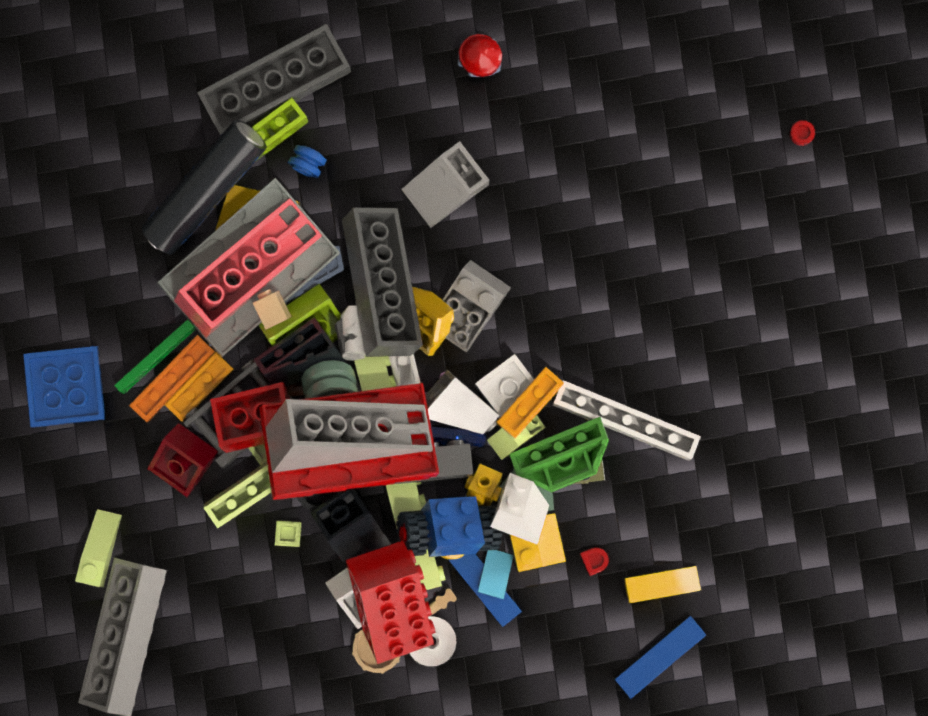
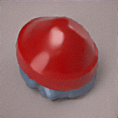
(480, 56)

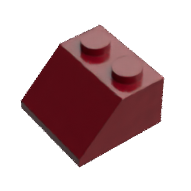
(182, 459)

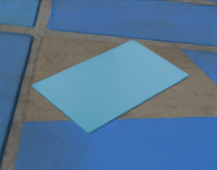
(495, 573)

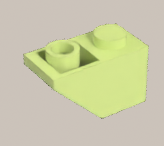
(506, 444)

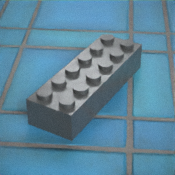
(275, 79)
(382, 282)

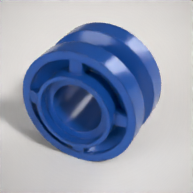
(307, 161)

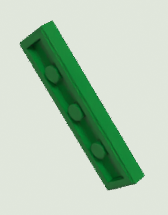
(155, 357)

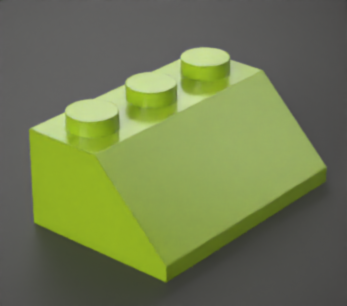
(307, 306)

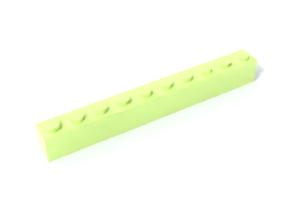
(402, 497)

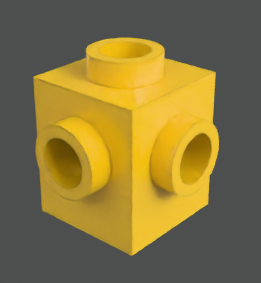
(484, 485)

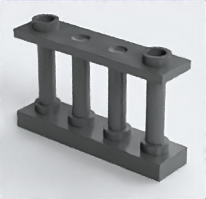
(195, 415)

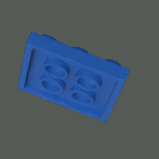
(64, 386)

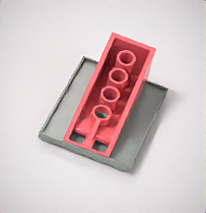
(256, 250)

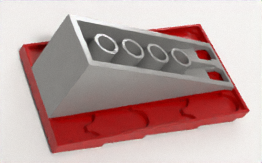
(348, 441)

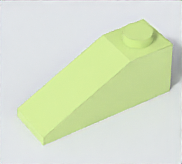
(98, 549)

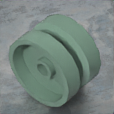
(328, 379)

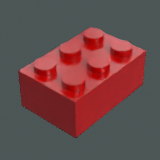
(239, 418)

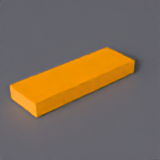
(199, 386)
(530, 403)

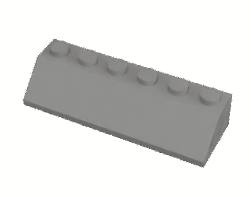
(122, 637)

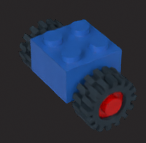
(449, 528)

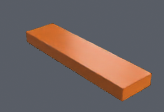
(172, 378)

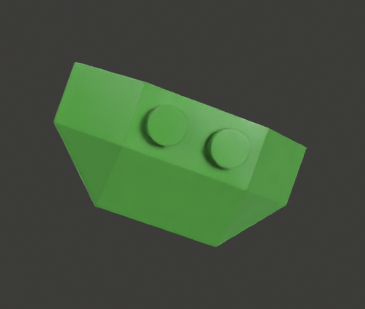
(563, 457)

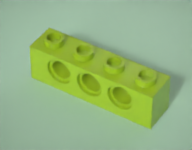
(280, 124)

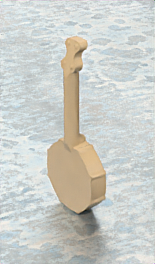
(363, 653)

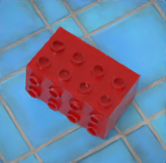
(391, 601)

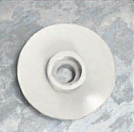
(443, 648)

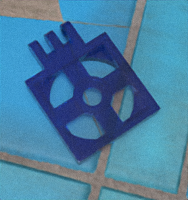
(444, 435)

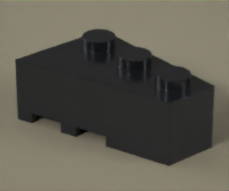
(297, 353)

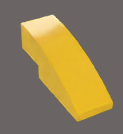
(662, 584)

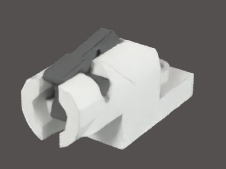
(350, 335)

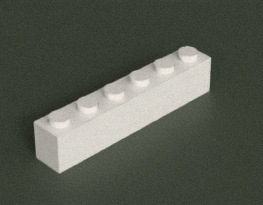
(627, 421)

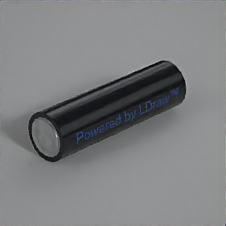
(203, 187)

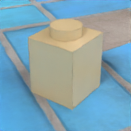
(271, 308)

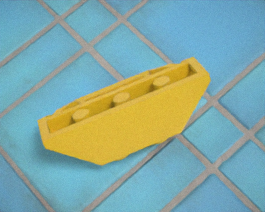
(433, 318)

